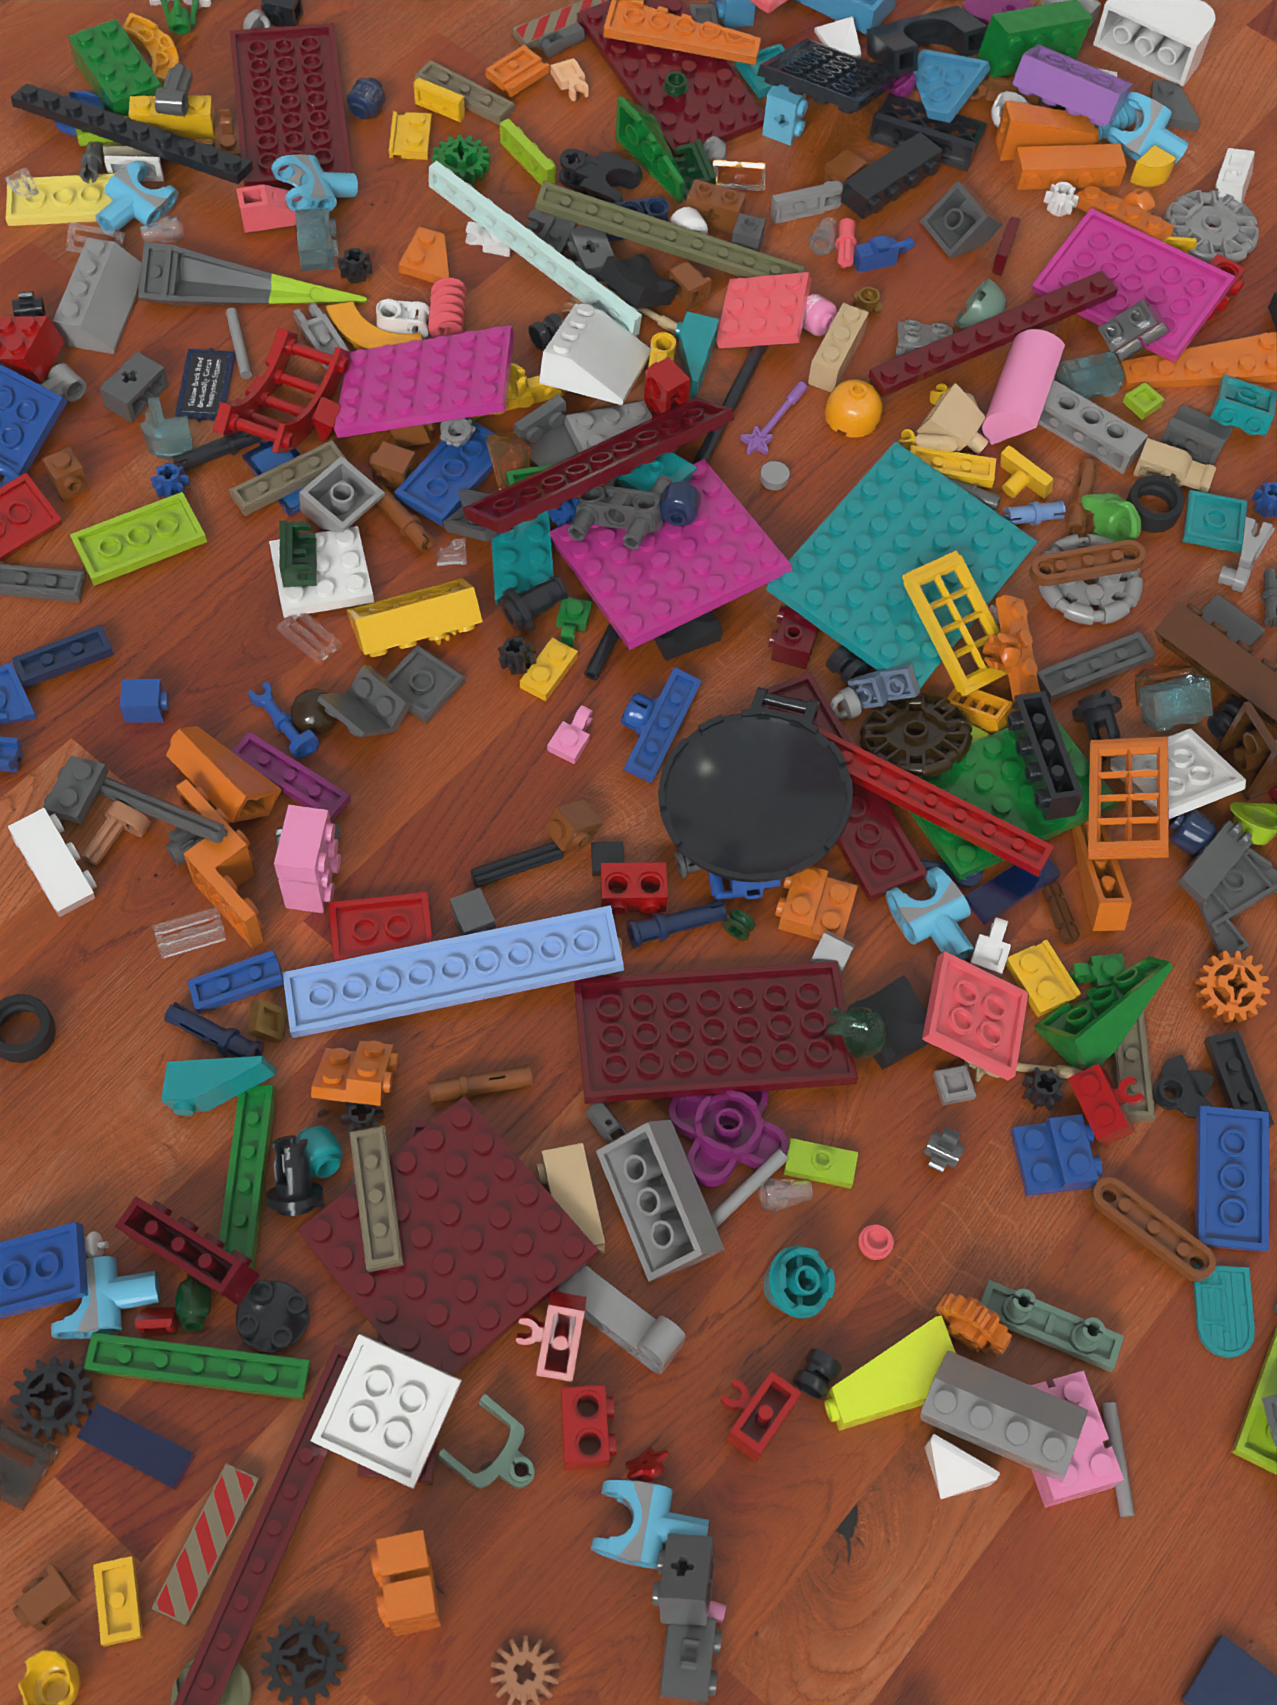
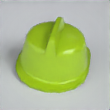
(1257, 819)

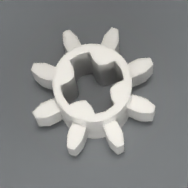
(1061, 199)

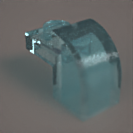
(165, 436)

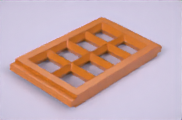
(1129, 849)

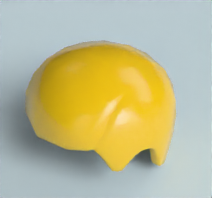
(50, 1679)

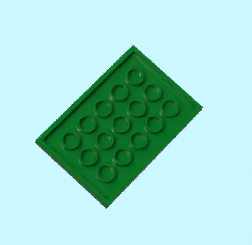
(996, 782)

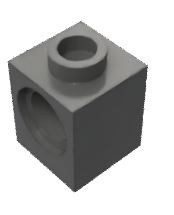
(749, 232)
(471, 913)

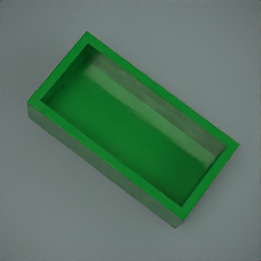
(1012, 33)
(112, 66)

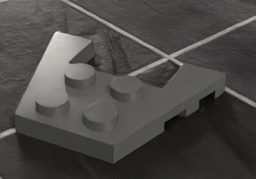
(1242, 888)

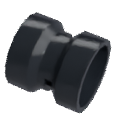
(543, 332)
(846, 664)
(1222, 720)
(817, 1374)

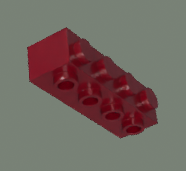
(794, 639)
(188, 1251)

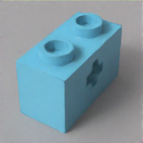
(784, 114)

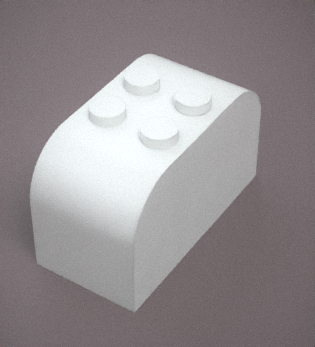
(1157, 34)

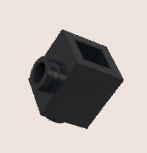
(283, 12)

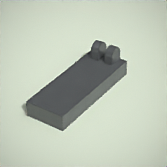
(1215, 861)

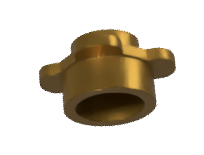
(868, 299)

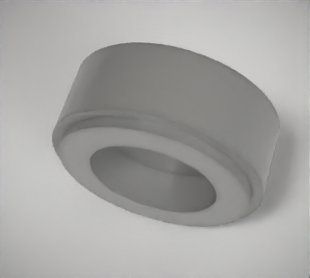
(774, 475)

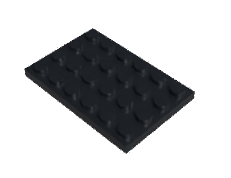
(827, 75)

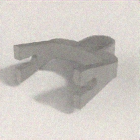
(1251, 550)

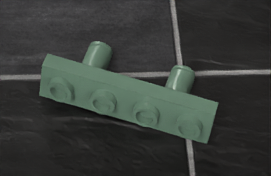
(1052, 1326)

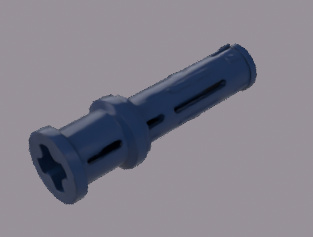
(662, 926)
(227, 1041)

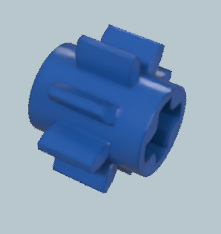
(170, 480)
(1266, 499)
(565, 513)

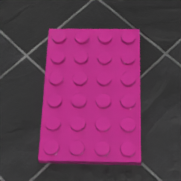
(1140, 268)
(426, 381)

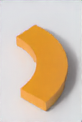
(155, 42)
(360, 332)

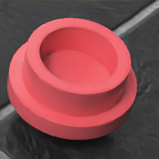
(875, 1242)

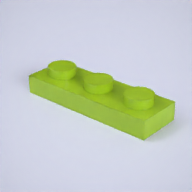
(527, 153)

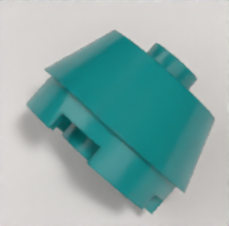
(798, 1282)

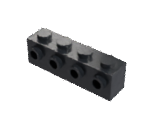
(891, 175)
(1044, 756)

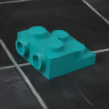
(1244, 405)

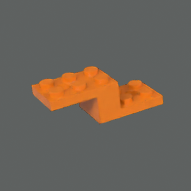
(222, 867)

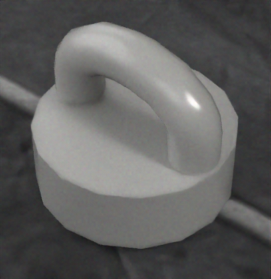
(255, 20)
(715, 149)
(849, 703)

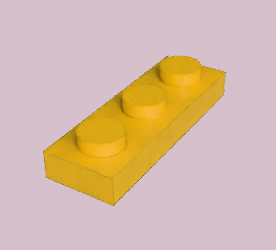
(959, 466)

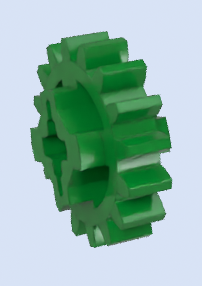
(463, 157)

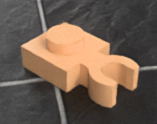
(570, 76)

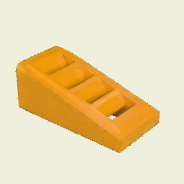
(990, 721)

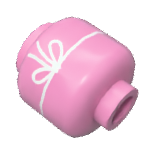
(819, 315)

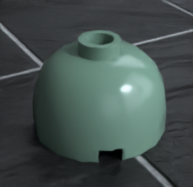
(983, 304)

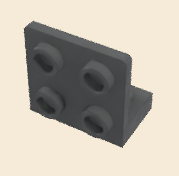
(546, 433)
(1197, 435)
(369, 705)

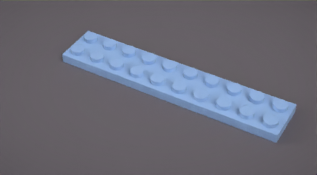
(452, 971)

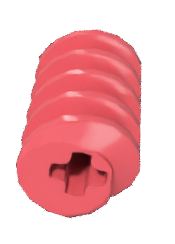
(447, 307)

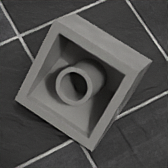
(338, 496)

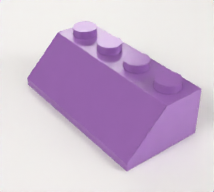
(1071, 85)

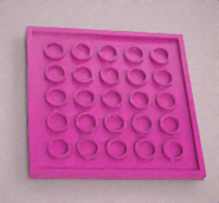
(677, 568)

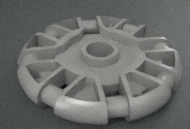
(1234, 223)
(1101, 593)

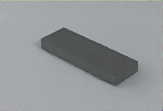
(41, 583)

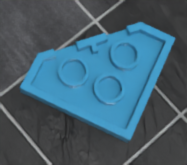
(947, 82)

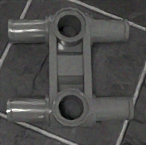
(622, 509)

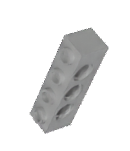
(1091, 428)

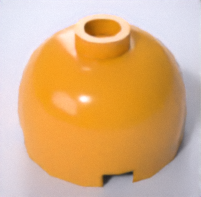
(854, 408)

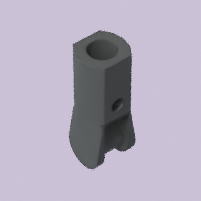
(561, 40)
(605, 1121)

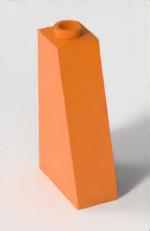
(1040, 126)
(222, 775)

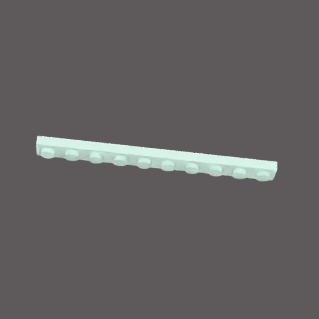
(531, 247)

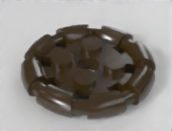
(920, 752)

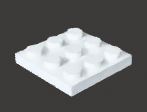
(340, 575)
(1195, 774)
(386, 1410)

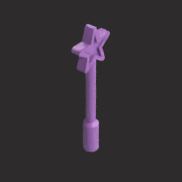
(758, 440)

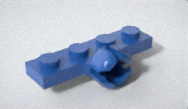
(657, 722)

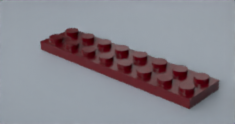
(873, 837)

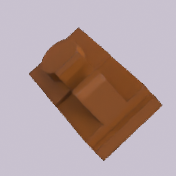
(227, 133)

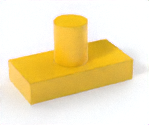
(1024, 474)

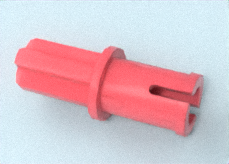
(846, 242)

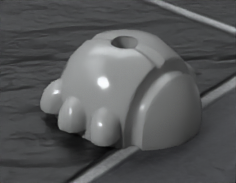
(456, 431)

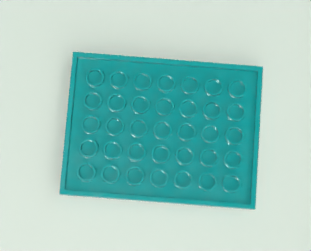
(888, 525)

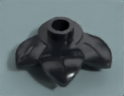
(1186, 1085)

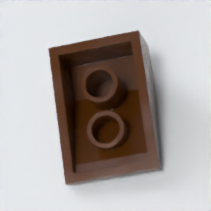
(1251, 751)

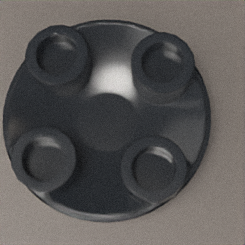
(272, 1316)

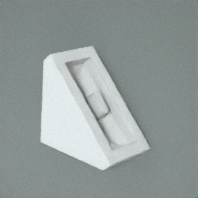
(840, 36)
(116, 163)
(956, 1470)

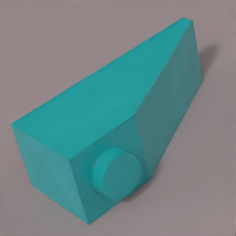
(696, 343)
(208, 1083)

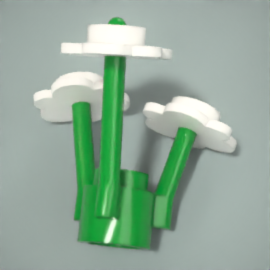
(179, 19)

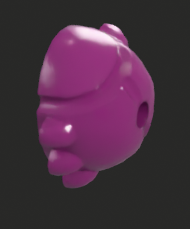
(904, 85)

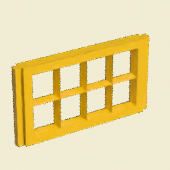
(934, 571)

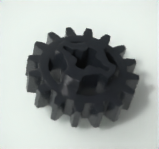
(52, 1414)
(301, 1680)

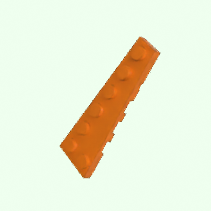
(656, 27)
(1245, 358)

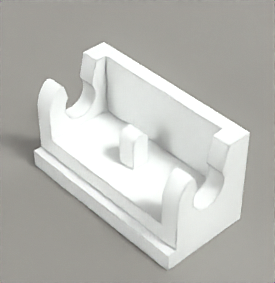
(1235, 174)

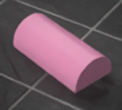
(1023, 385)

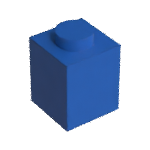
(143, 700)

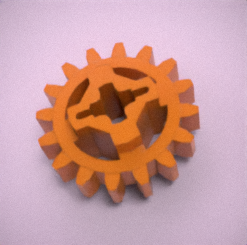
(1242, 977)
(973, 1324)

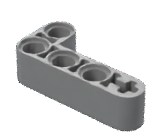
(626, 1323)

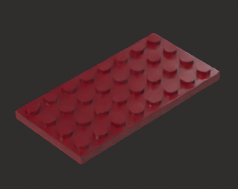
(715, 97)
(289, 99)
(711, 1032)

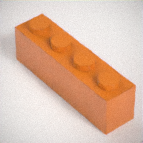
(1076, 164)

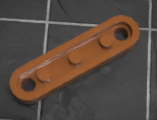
(1087, 563)
(1153, 1229)

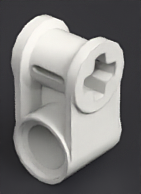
(401, 317)

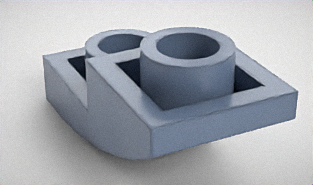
(884, 685)

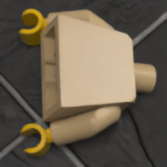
(950, 423)

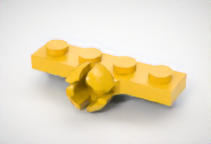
(525, 391)

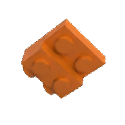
(815, 904)
(356, 1075)

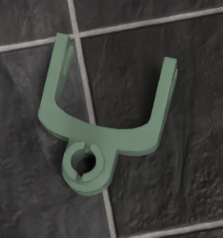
(506, 1461)

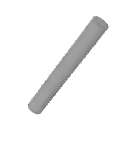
(238, 343)
(748, 1187)
(1115, 1441)

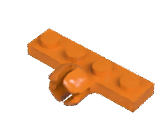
(1131, 210)
(1013, 647)

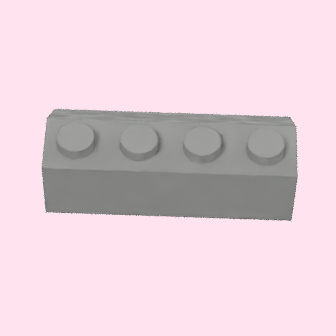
(98, 297)
(659, 1199)
(1004, 1415)

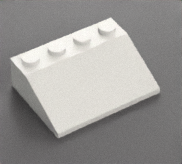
(593, 356)

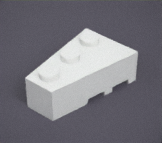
(53, 861)

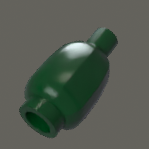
(192, 1304)

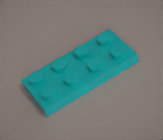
(522, 556)

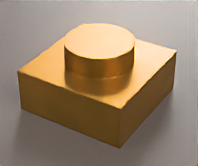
(266, 1021)

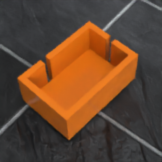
(408, 1584)

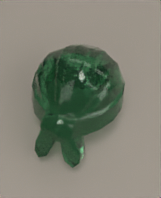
(862, 1030)

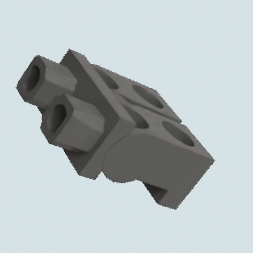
(1124, 330)

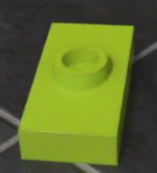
(821, 1163)

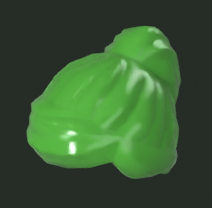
(1113, 516)

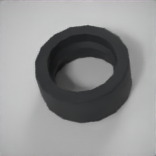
(1163, 489)
(44, 1038)

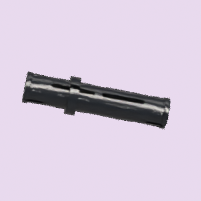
(215, 449)

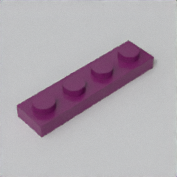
(291, 776)

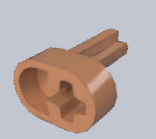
(118, 817)

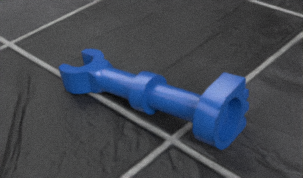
(301, 744)

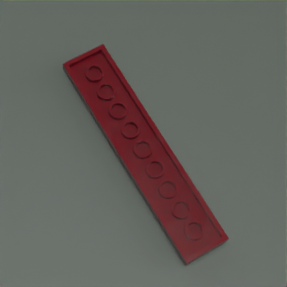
(597, 465)

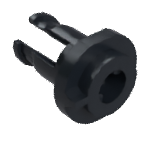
(528, 605)
(1099, 712)
(293, 1189)

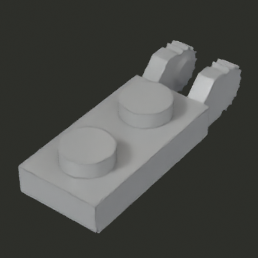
(806, 202)
(319, 331)

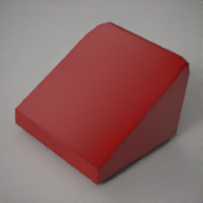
(325, 417)
(157, 1321)

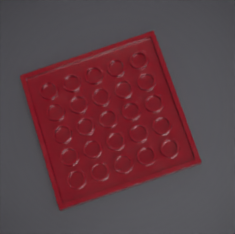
(474, 1242)

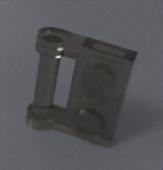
(16, 1479)

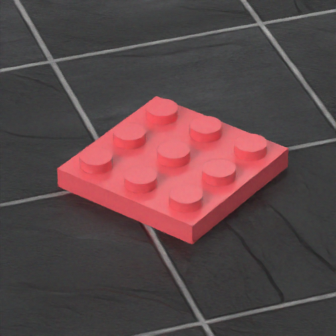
(764, 310)
(975, 1016)

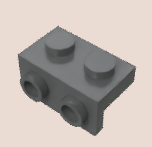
(461, 526)
(75, 789)

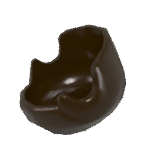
(310, 714)

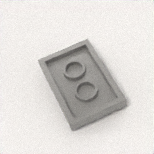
(601, 424)

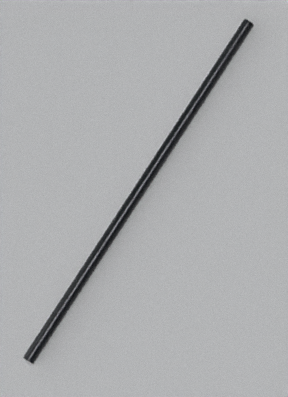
(705, 452)

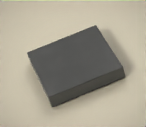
(1233, 620)
(425, 682)

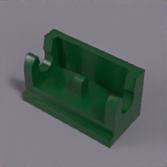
(694, 165)
(297, 555)

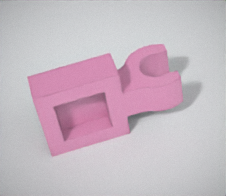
(572, 739)

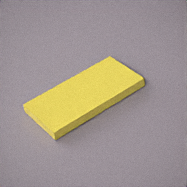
(59, 201)

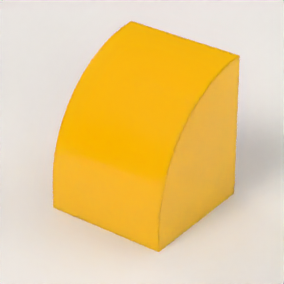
(1153, 168)

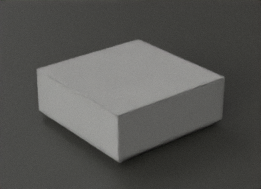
(832, 949)
(954, 1085)

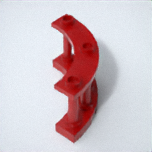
(245, 413)

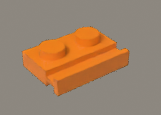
(517, 70)

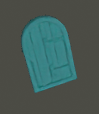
(1225, 1311)

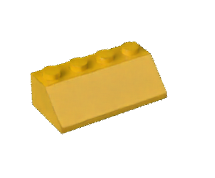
(415, 616)

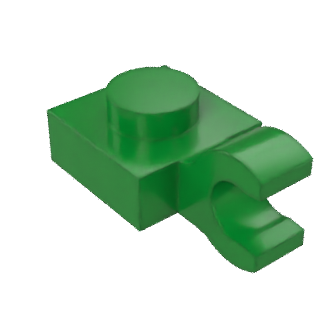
(573, 617)
(1098, 970)

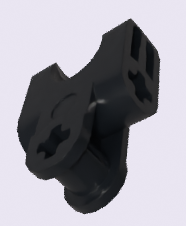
(599, 174)

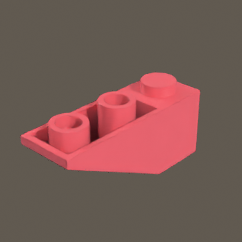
(264, 208)

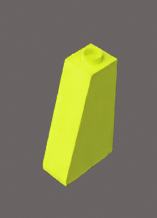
(893, 1380)

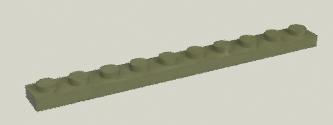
(659, 234)

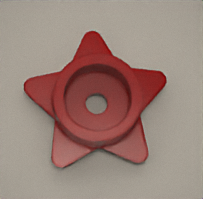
(647, 1465)

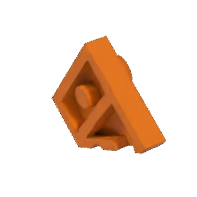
(425, 256)

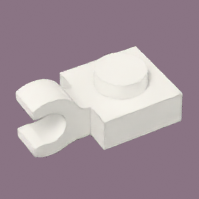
(480, 236)
(990, 951)

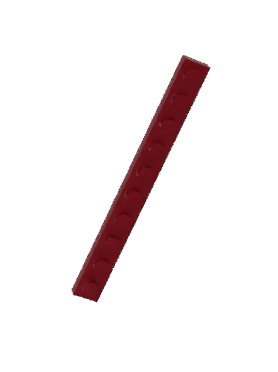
(991, 333)
(262, 1552)

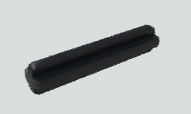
(516, 864)

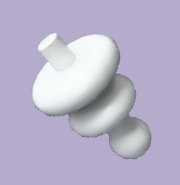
(94, 1245)

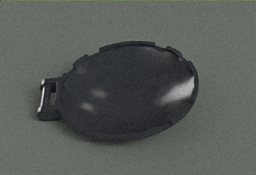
(756, 792)

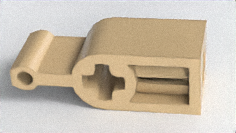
(1173, 464)

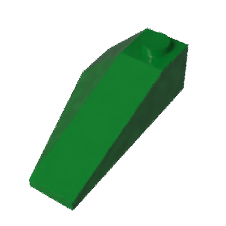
(644, 141)
(1099, 1023)

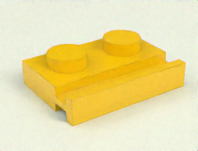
(410, 135)
(1043, 977)

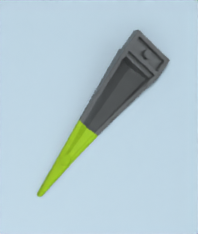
(192, 278)

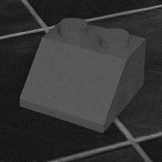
(960, 221)

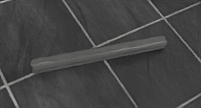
(163, 810)

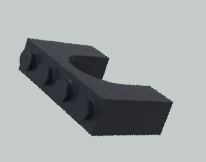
(897, 42)

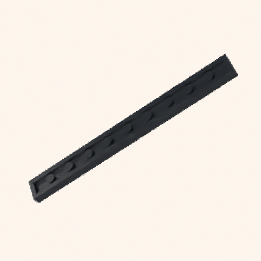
(132, 133)

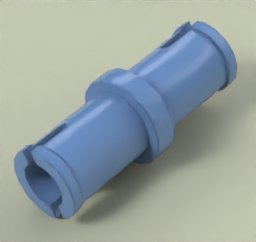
(1035, 512)

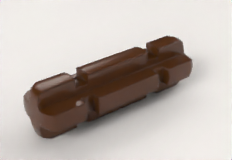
(1061, 913)

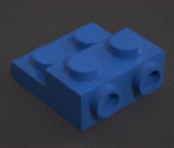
(1056, 1156)

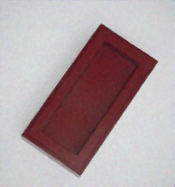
(1005, 245)

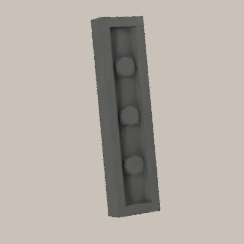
(1095, 666)

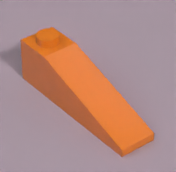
(1102, 884)

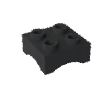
(638, 282)
(690, 636)
(903, 1017)

